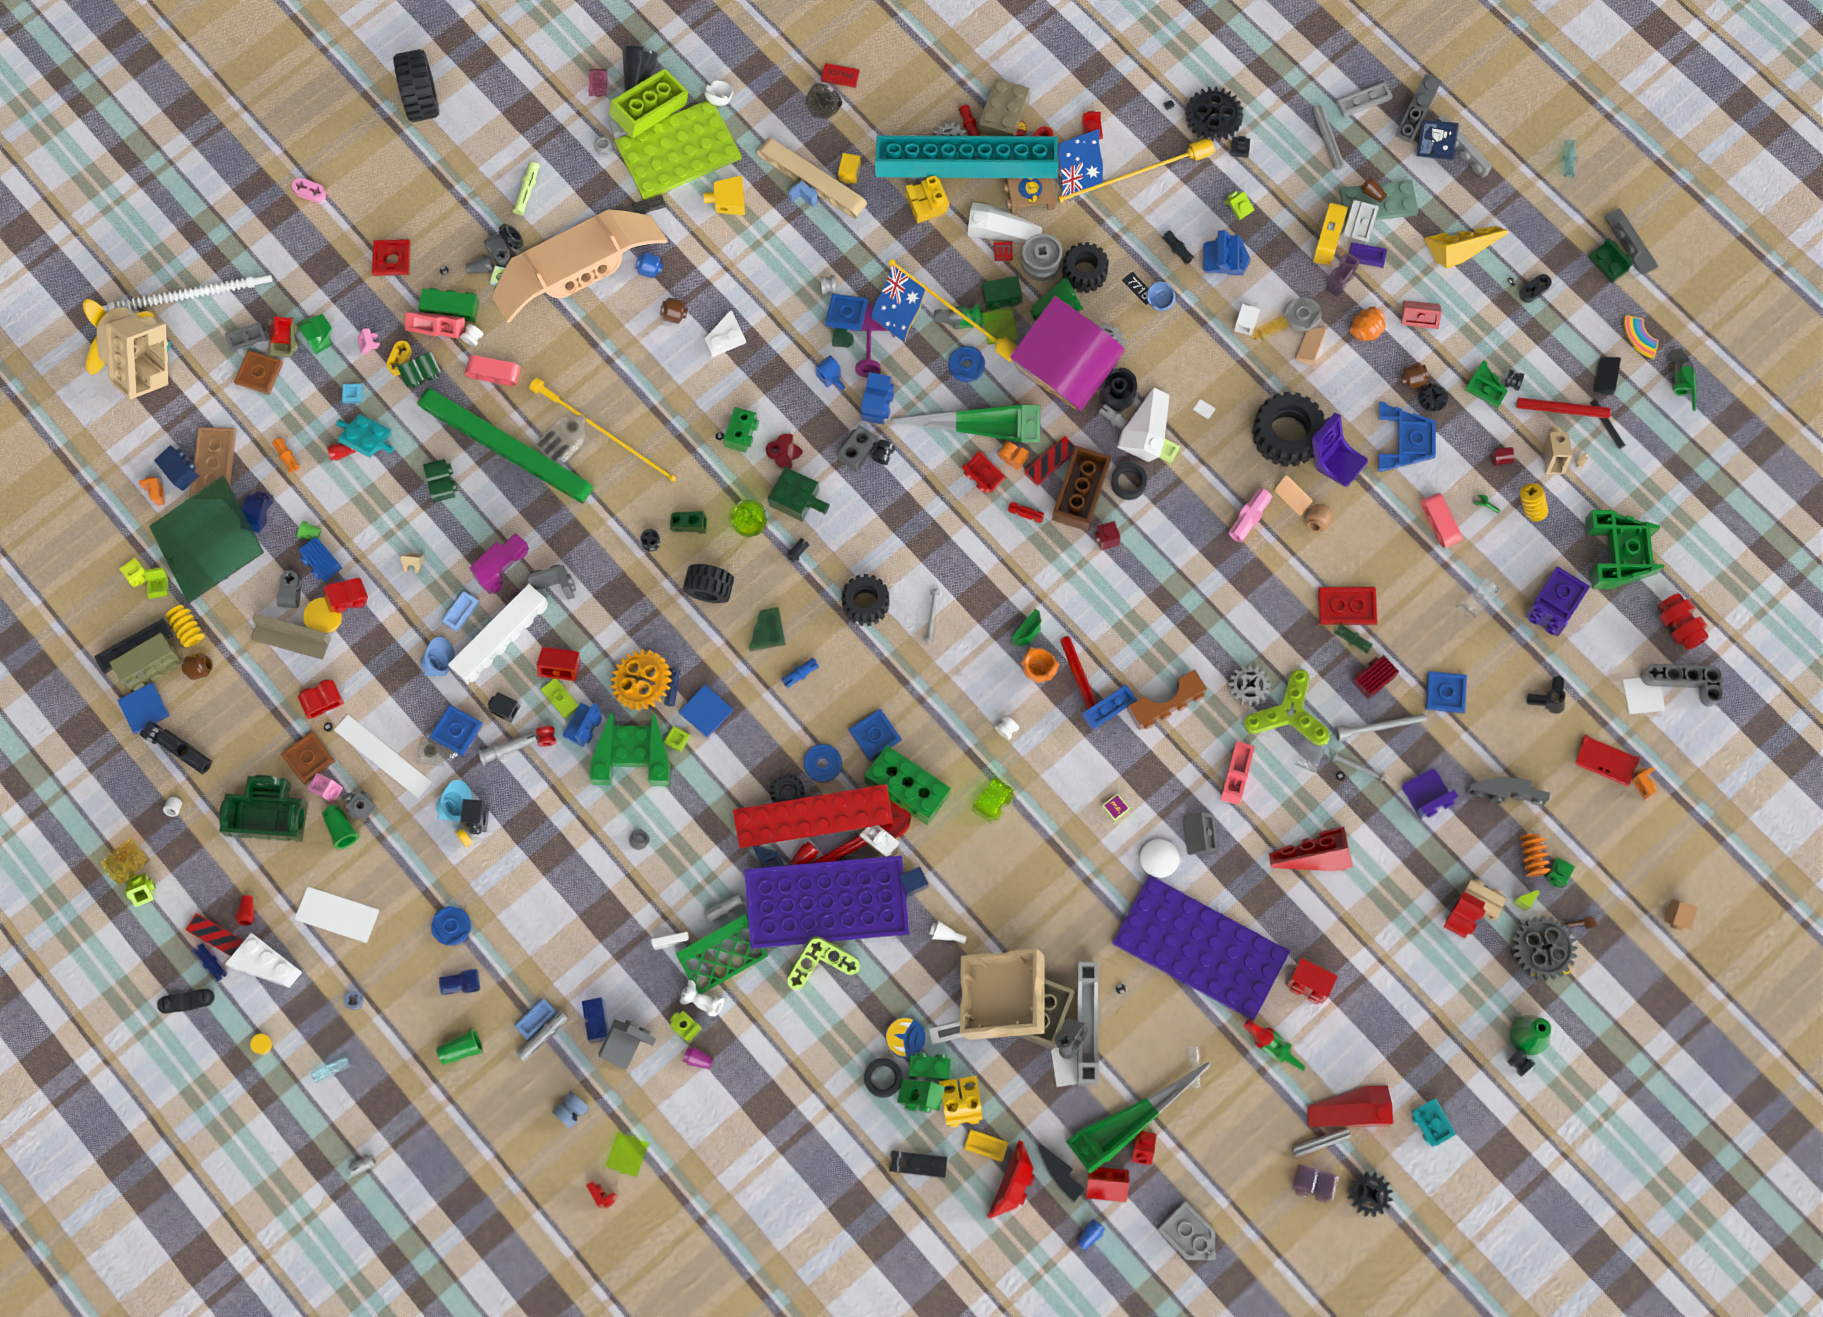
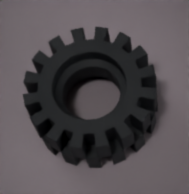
(783, 781)

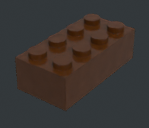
(1081, 488)

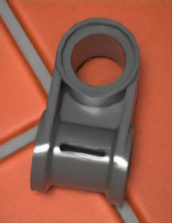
(498, 250)
(290, 593)
(1071, 1037)

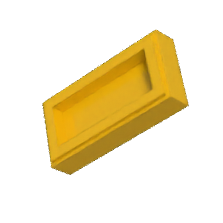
(986, 1145)

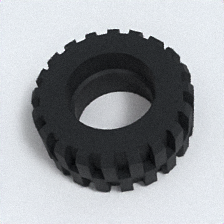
(416, 85)
(1286, 406)

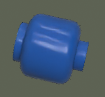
(648, 265)

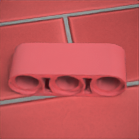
(492, 370)
(1441, 520)

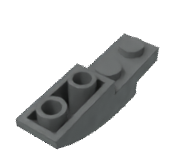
(1418, 108)
(1500, 789)

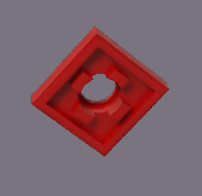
(385, 248)

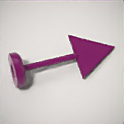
(867, 365)

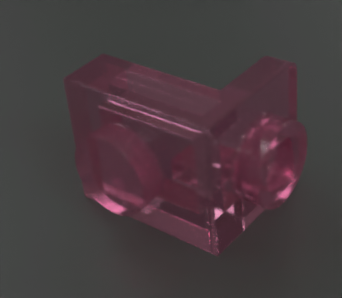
(598, 82)

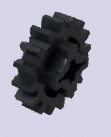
(1374, 1201)

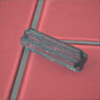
(330, 1069)

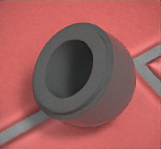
(636, 844)

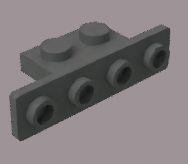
(1631, 241)

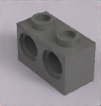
(861, 450)

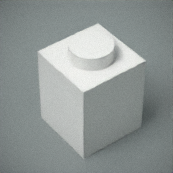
(1247, 319)

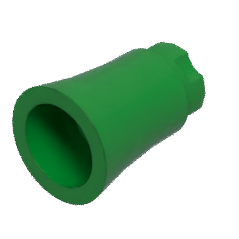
(339, 827)
(460, 1047)

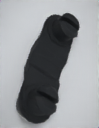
(185, 1001)

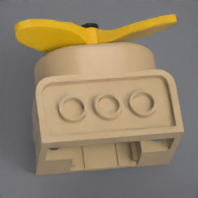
(129, 347)

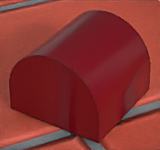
(1502, 456)

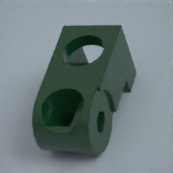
(688, 522)

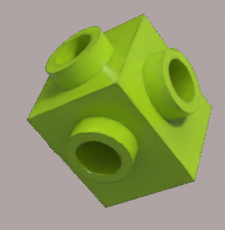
(140, 889)

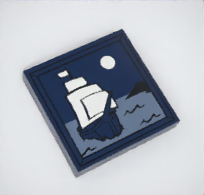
(1438, 140)

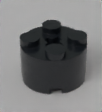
(1118, 398)

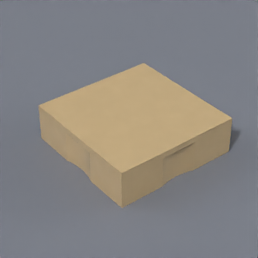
(1002, 994)

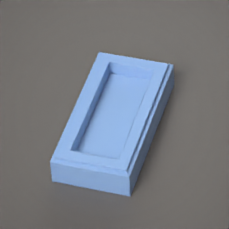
(460, 611)

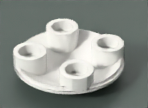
(1159, 858)

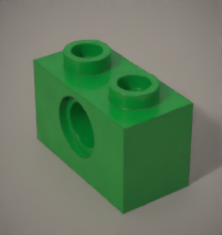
(920, 1095)

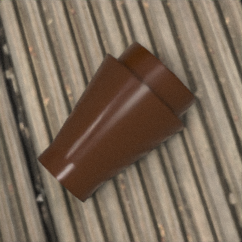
(1373, 189)

